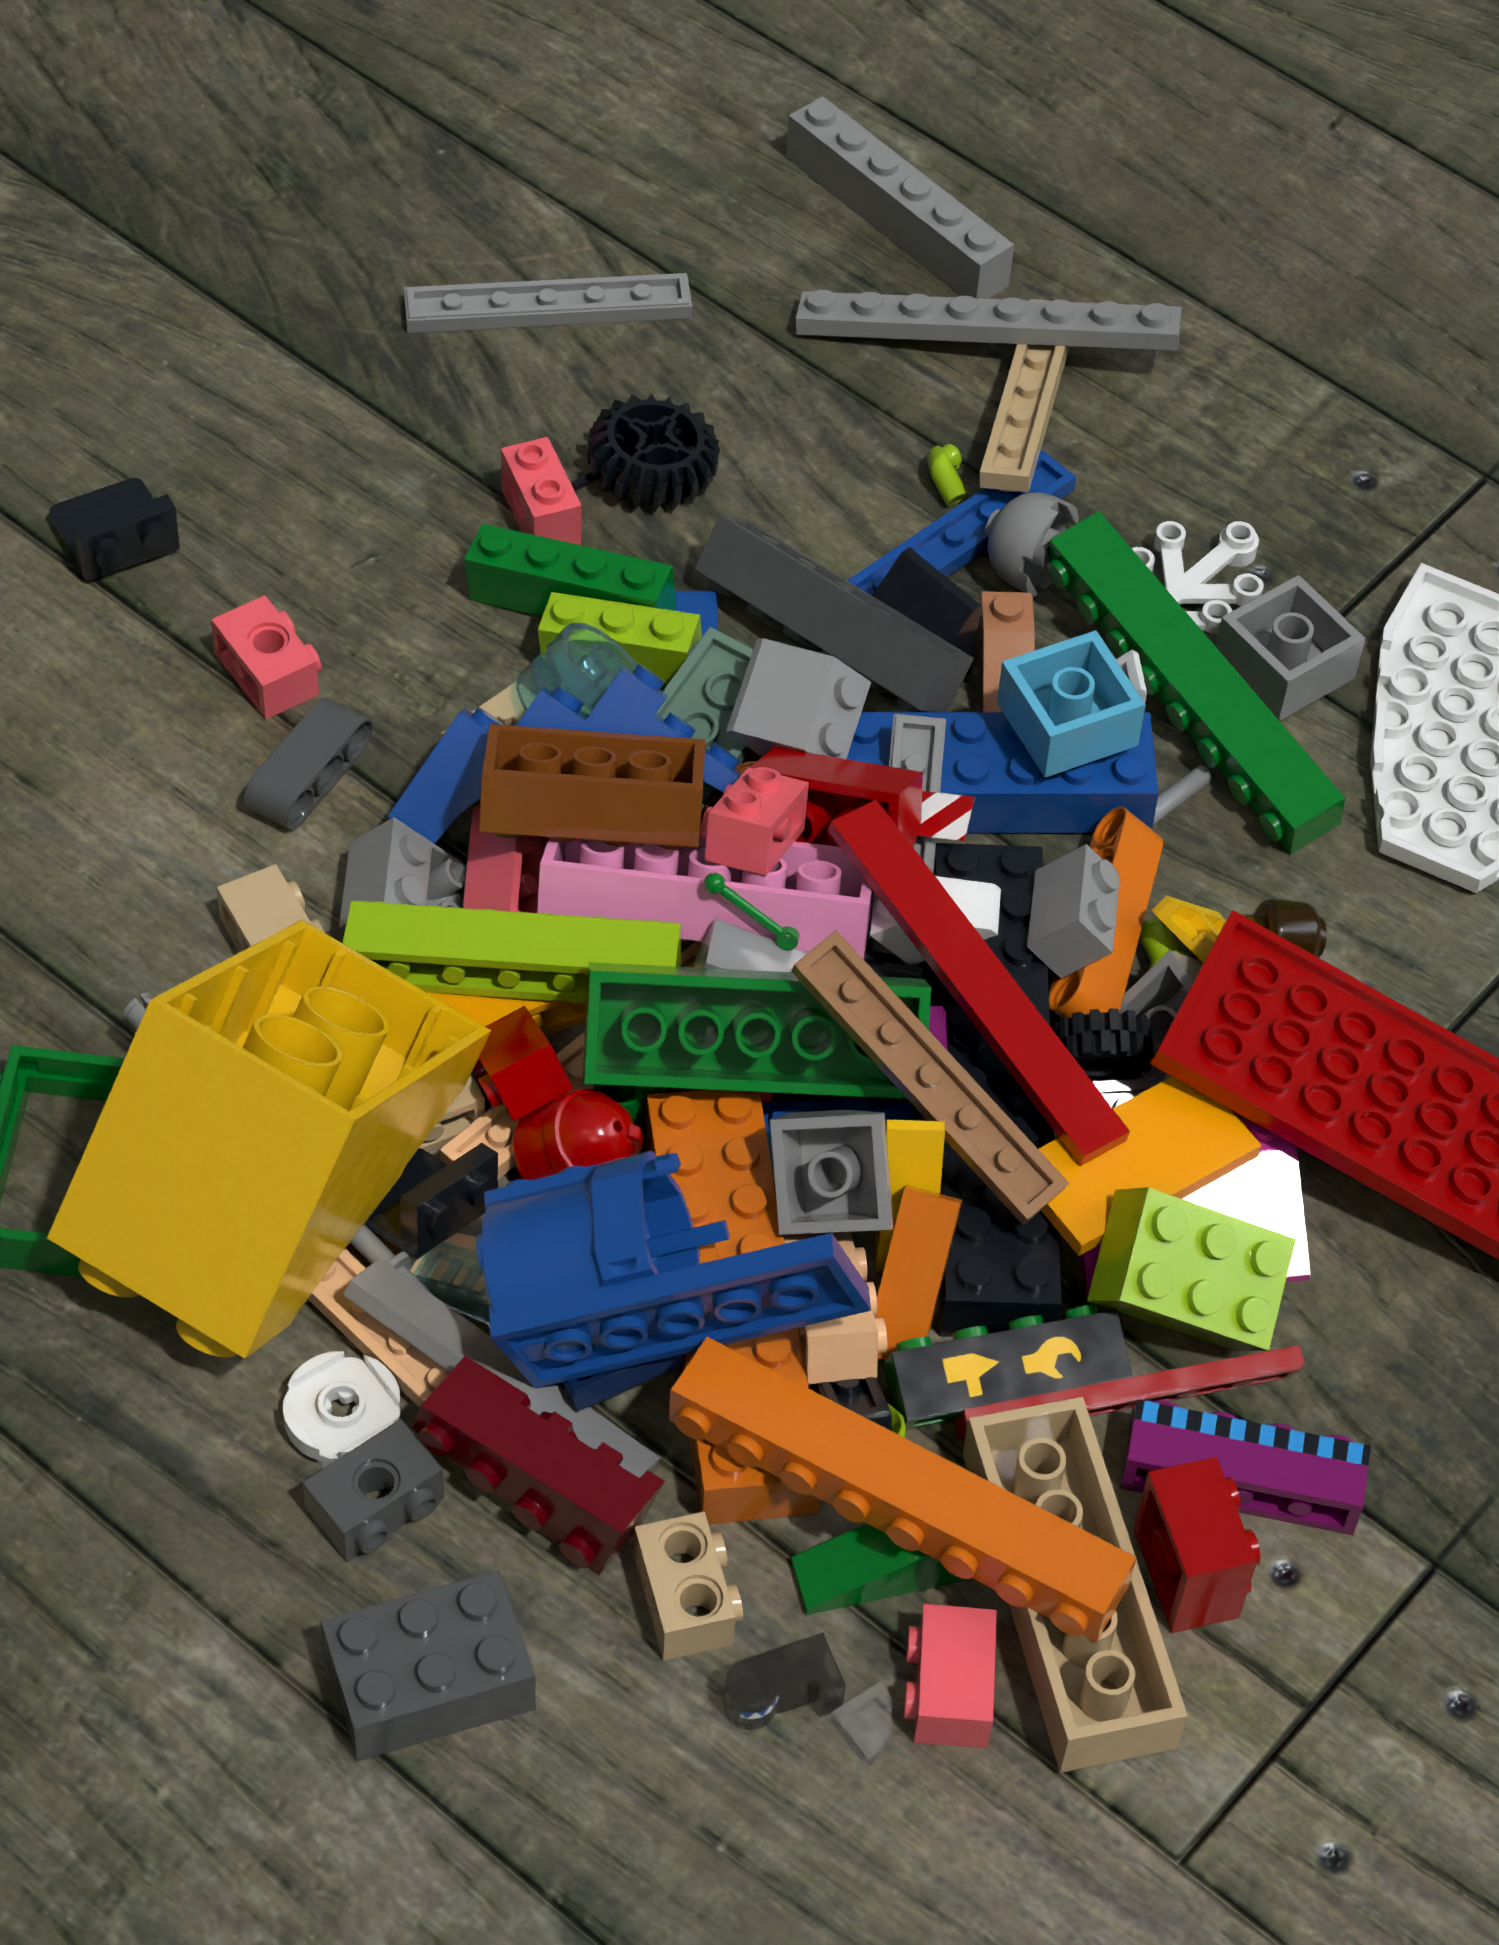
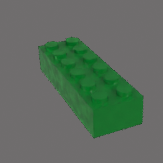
(727, 1032)

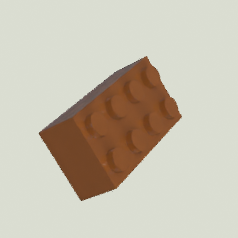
(592, 786)

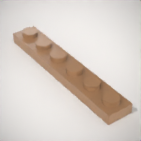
(929, 1077)

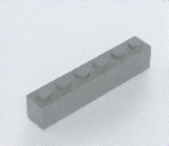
(899, 200)

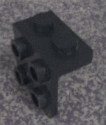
(116, 527)
(435, 1199)

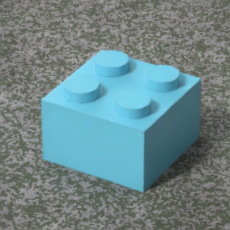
(1070, 703)

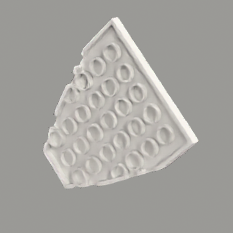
(1439, 731)

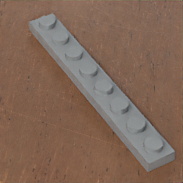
(989, 320)

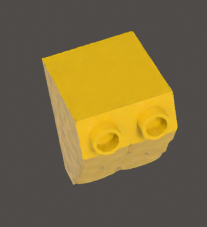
(259, 1133)

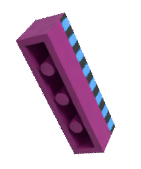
(1274, 1466)

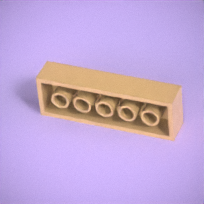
(1097, 1697)

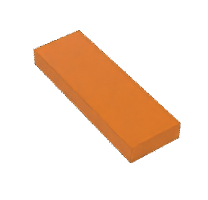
(916, 1264)

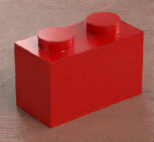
(519, 1066)

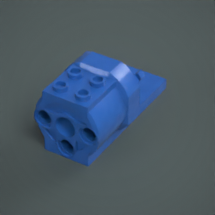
(610, 1276)

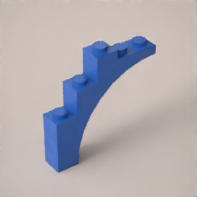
(453, 771)

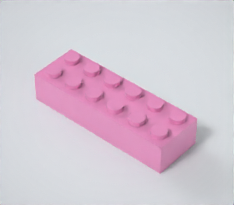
(807, 889)

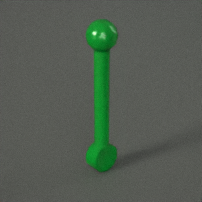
(786, 936)

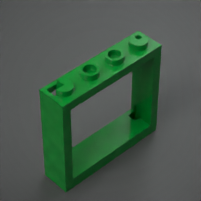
(51, 1074)

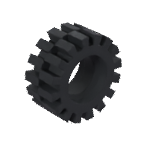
(1108, 1042)

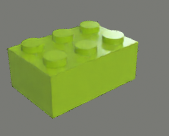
(1191, 1269)

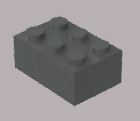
(428, 1665)

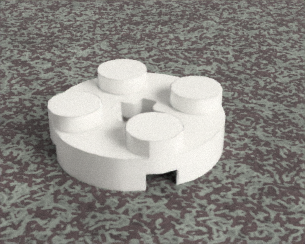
(343, 1378)

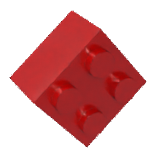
(1196, 1544)

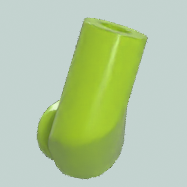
(942, 467)

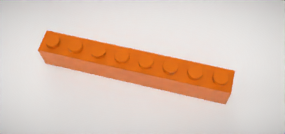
(901, 1490)

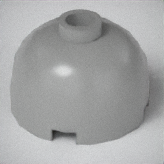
(1022, 535)

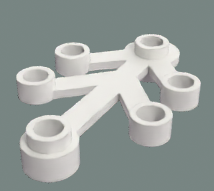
(1235, 548)

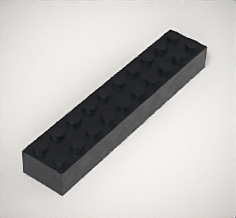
(994, 1262)

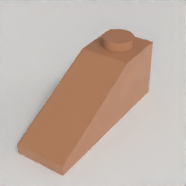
(1002, 634)

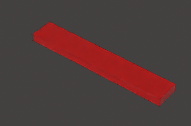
(1162, 1385)

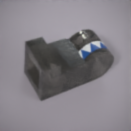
(782, 1682)

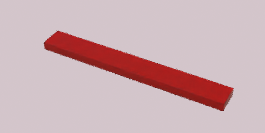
(979, 983)

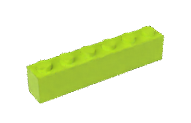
(503, 950)

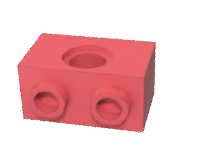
(540, 491)
(266, 656)

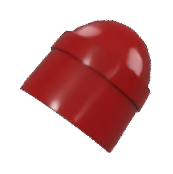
(574, 1131)

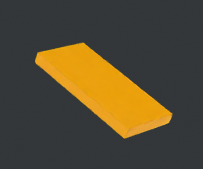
(1173, 1146)

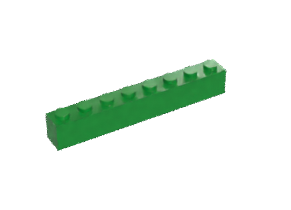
(1195, 684)

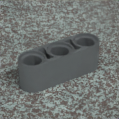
(308, 763)

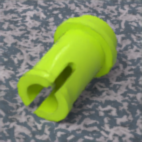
(1157, 940)

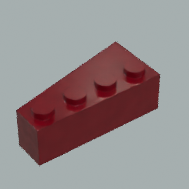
(536, 1464)

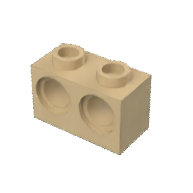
(677, 1586)

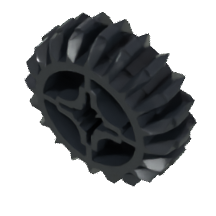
(653, 452)

